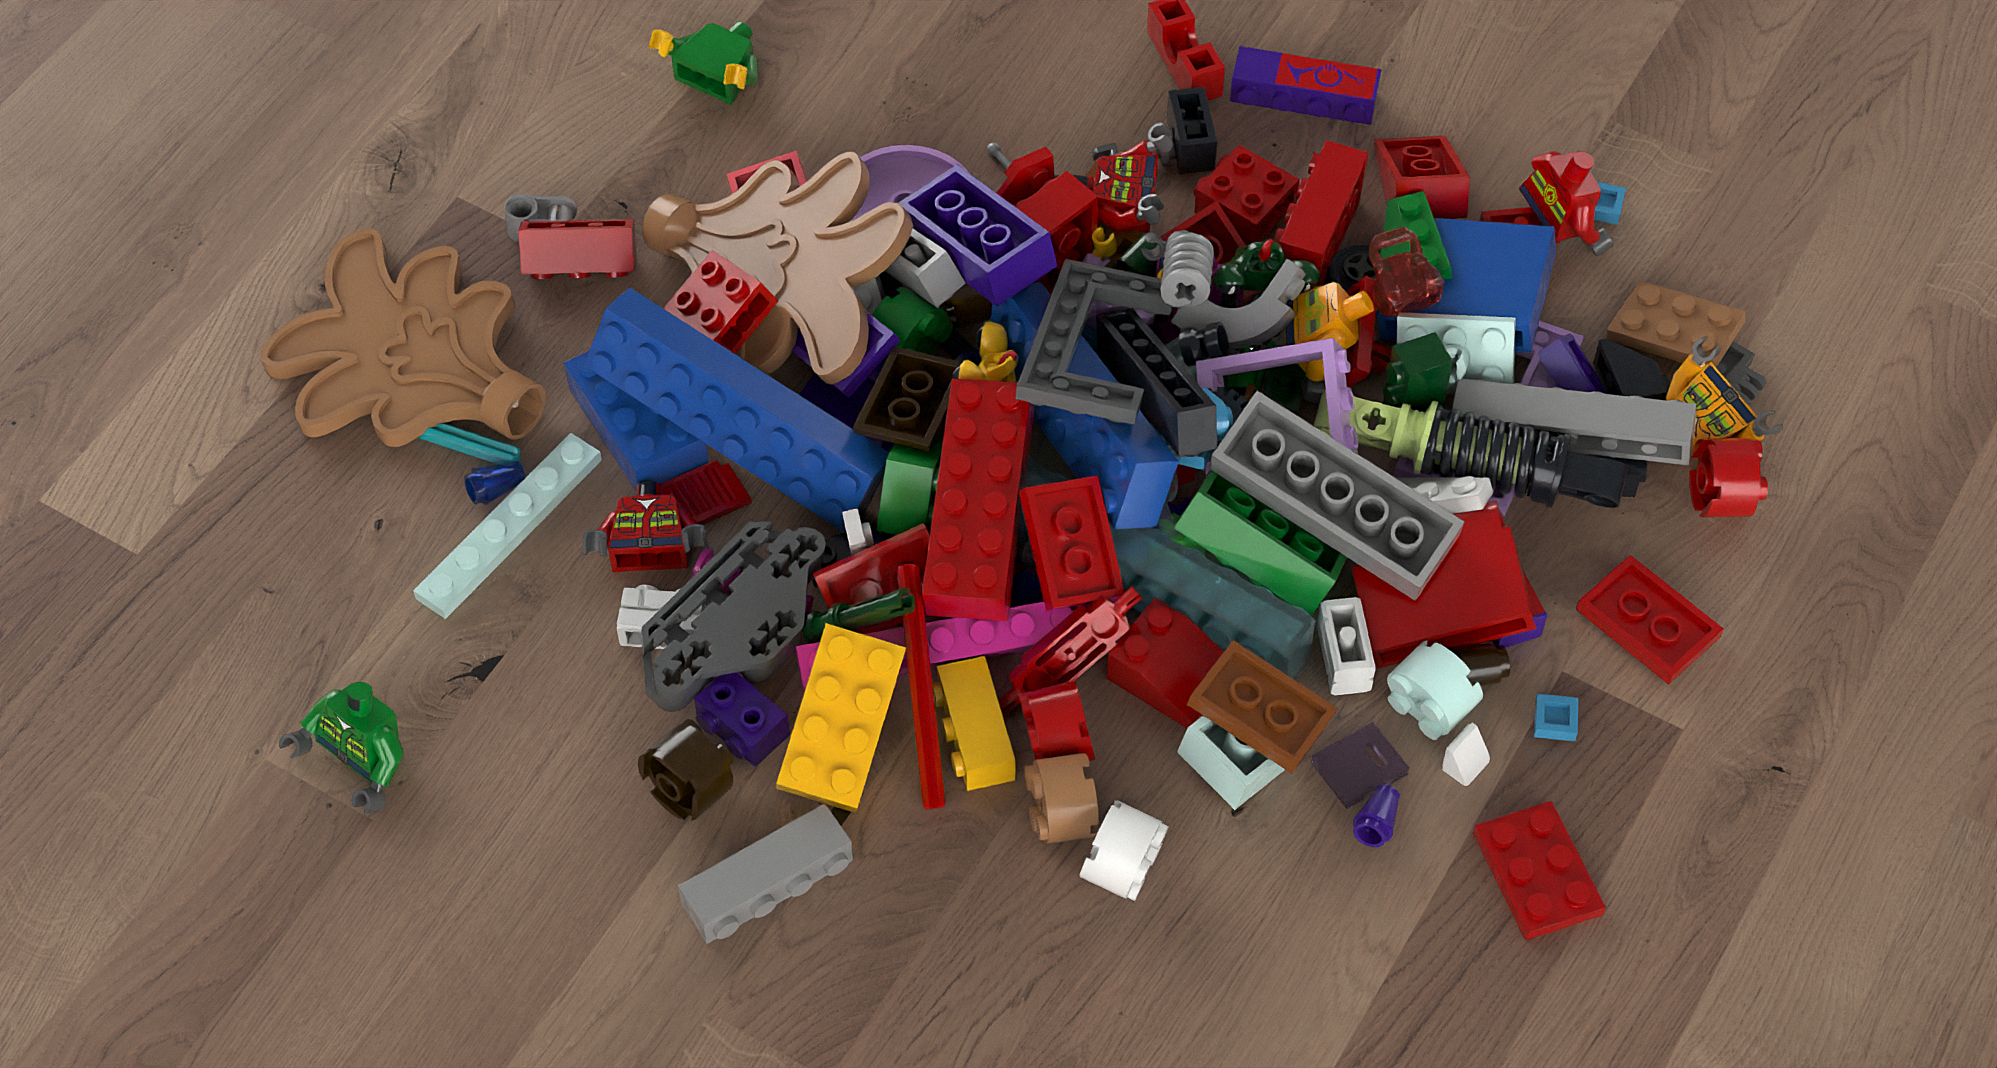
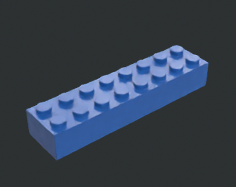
(736, 408)
(1126, 457)

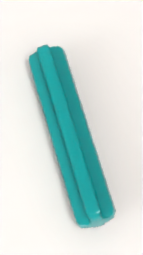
(472, 444)

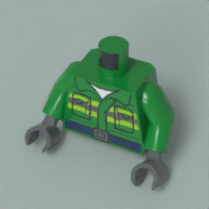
(358, 733)

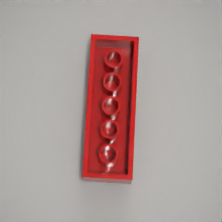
(978, 501)

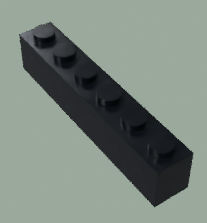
(1170, 394)

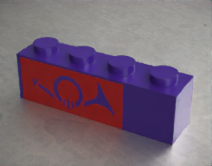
(1305, 85)

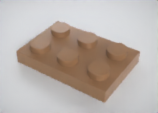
(1672, 322)

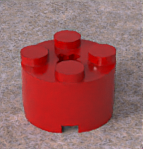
(1727, 477)
(1056, 721)

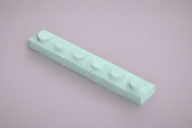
(507, 526)

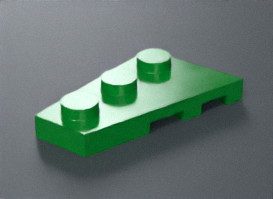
(1415, 214)

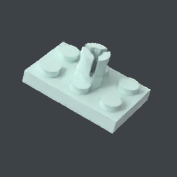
(1477, 344)

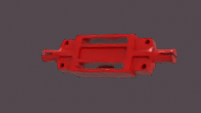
(1071, 646)

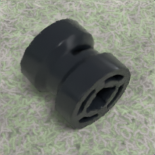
(1203, 343)

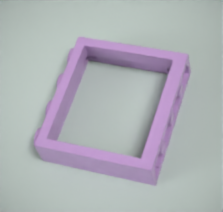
(1339, 396)

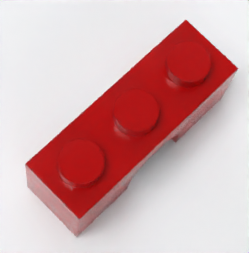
(1174, 36)

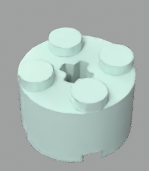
(1433, 689)

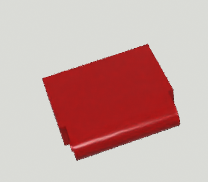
(1467, 601)

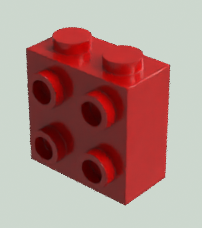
(1249, 192)
(722, 302)

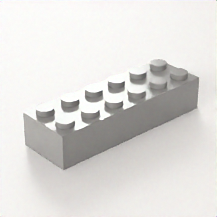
(1336, 495)

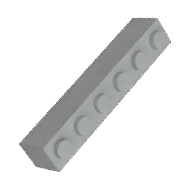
(1595, 420)

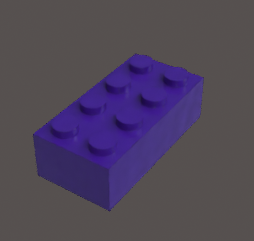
(983, 233)

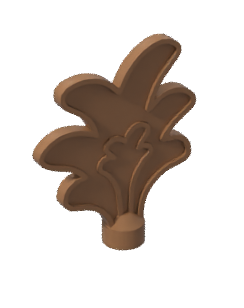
(799, 250)
(403, 348)

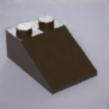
(908, 400)

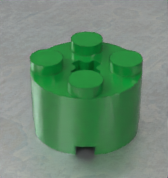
(914, 321)

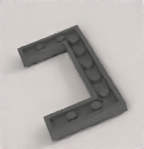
(1046, 373)

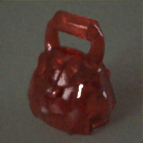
(1405, 279)

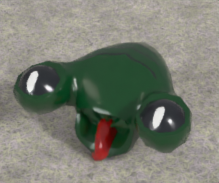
(1256, 267)

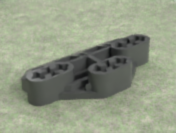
(736, 628)

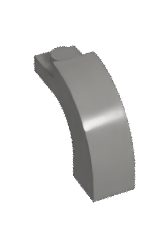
(1255, 321)

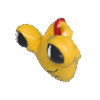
(996, 361)

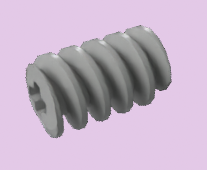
(1186, 269)

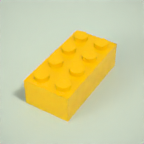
(840, 718)

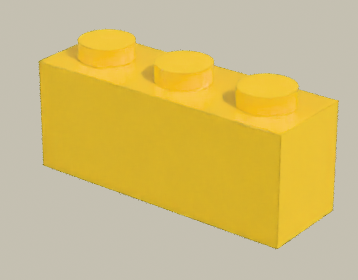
(974, 724)

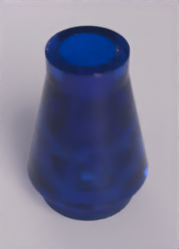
(493, 481)

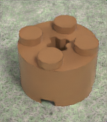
(1063, 799)

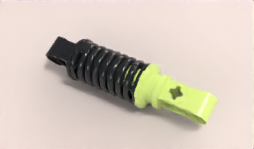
(1447, 446)

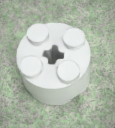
(1124, 850)

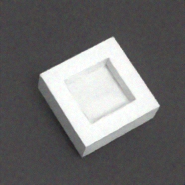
(858, 534)

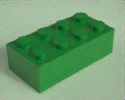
(1260, 543)

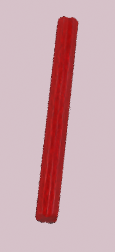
(922, 692)

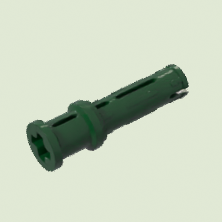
(859, 614)

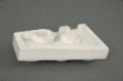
(1453, 494)

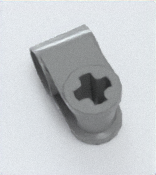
(527, 208)

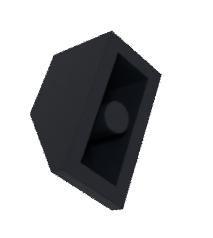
(1628, 372)

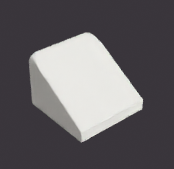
(1466, 755)

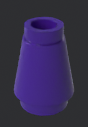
(1377, 817)

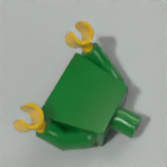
(711, 59)

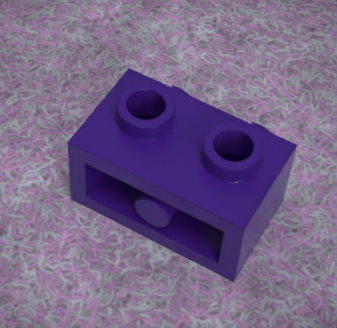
(741, 717)

